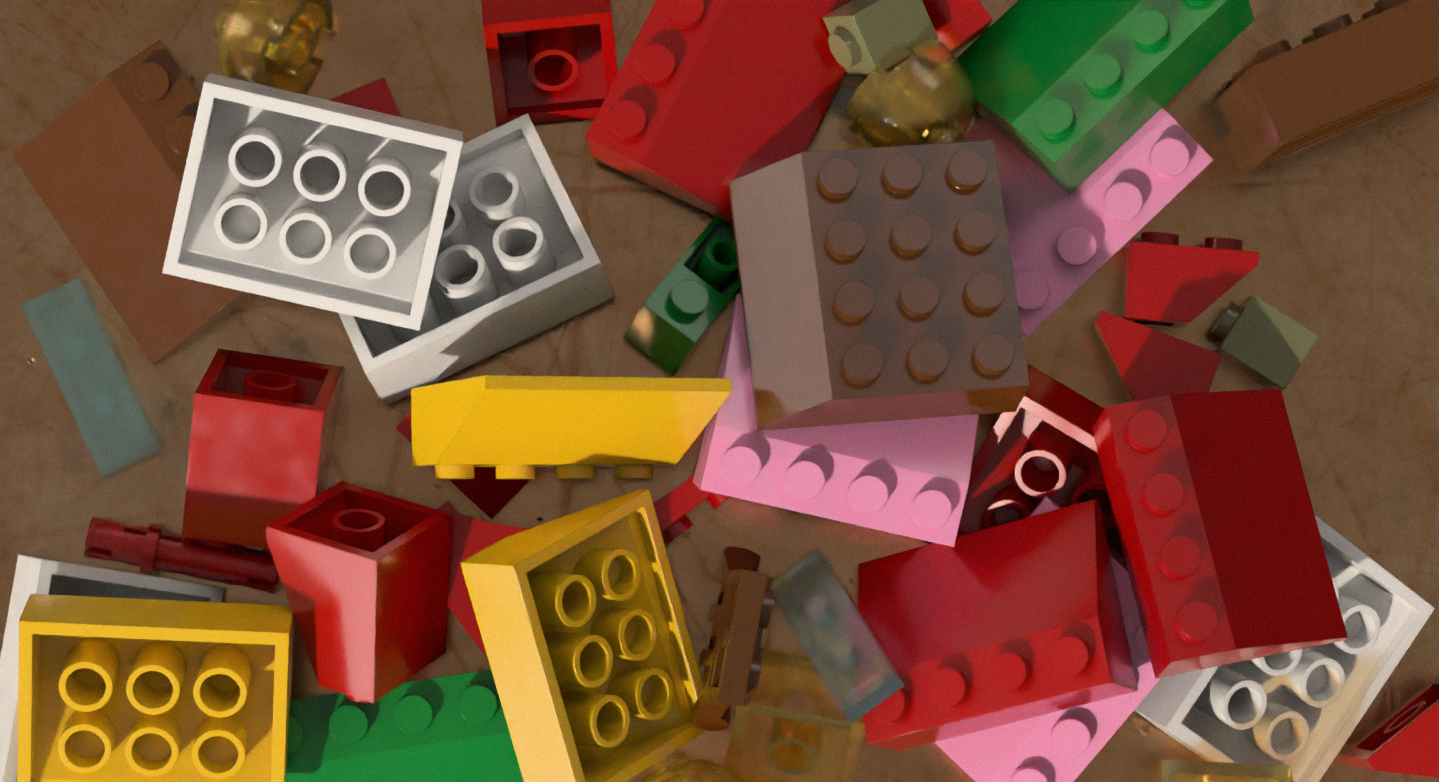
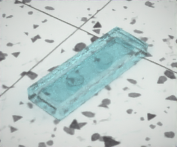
(91, 377)
(836, 636)

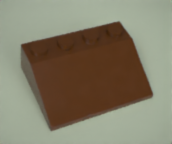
(114, 185)

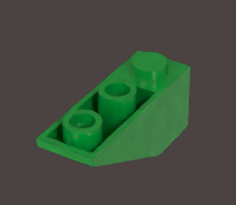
(688, 299)

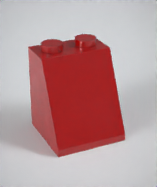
(257, 444)
(365, 586)

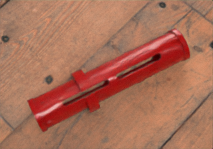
(169, 552)

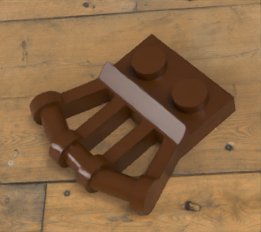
(735, 640)

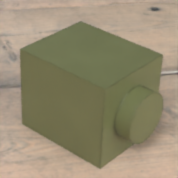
(876, 32)
(1262, 342)

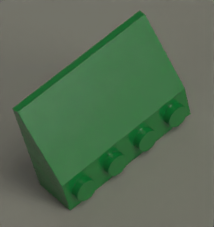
(1089, 73)
(415, 733)

